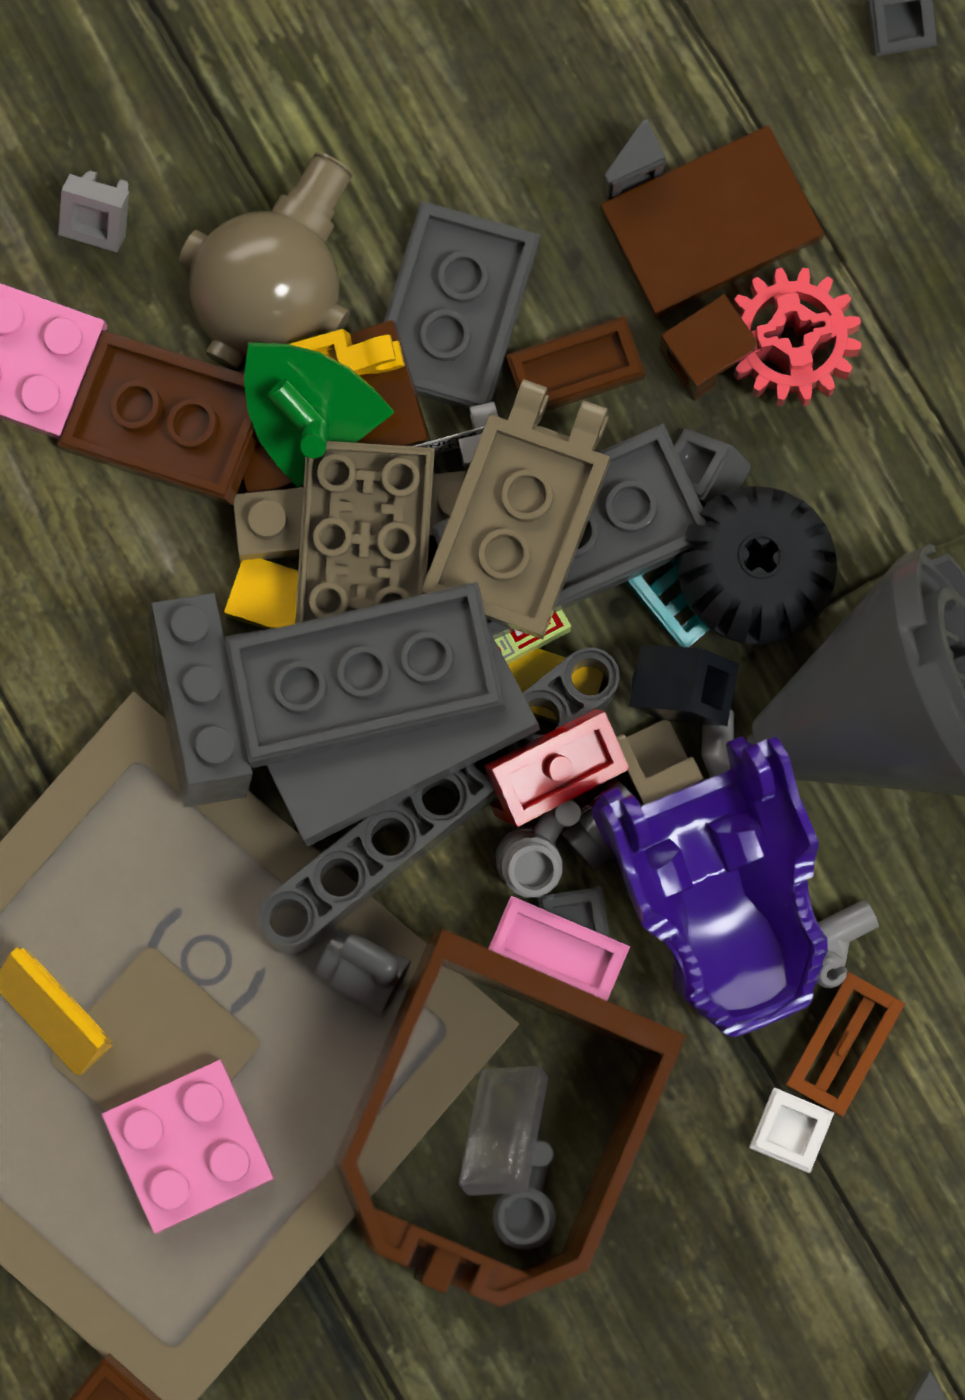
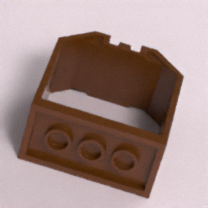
(442, 1260)

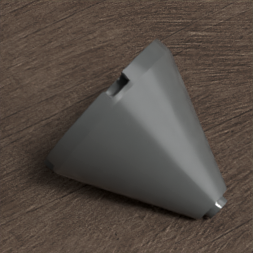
(884, 688)

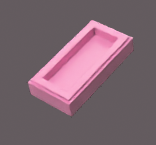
(559, 948)

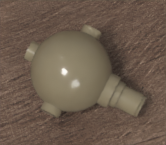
(270, 270)

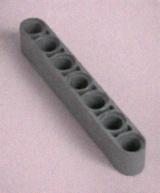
(420, 826)

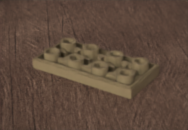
(363, 527)

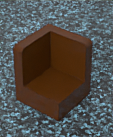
(707, 345)

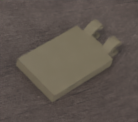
(523, 512)

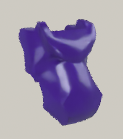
(726, 886)

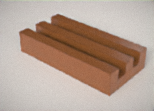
(818, 1092)

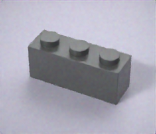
(199, 700)

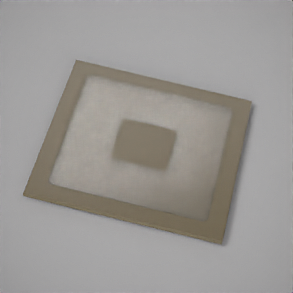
(162, 944)

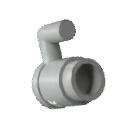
(528, 855)

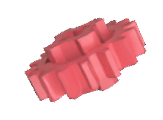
(817, 330)

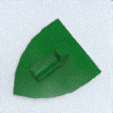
(305, 400)

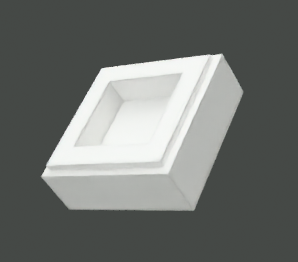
(791, 1130)

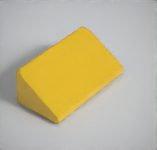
(52, 1011)

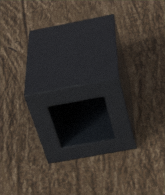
(684, 685)

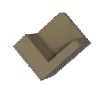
(657, 763)

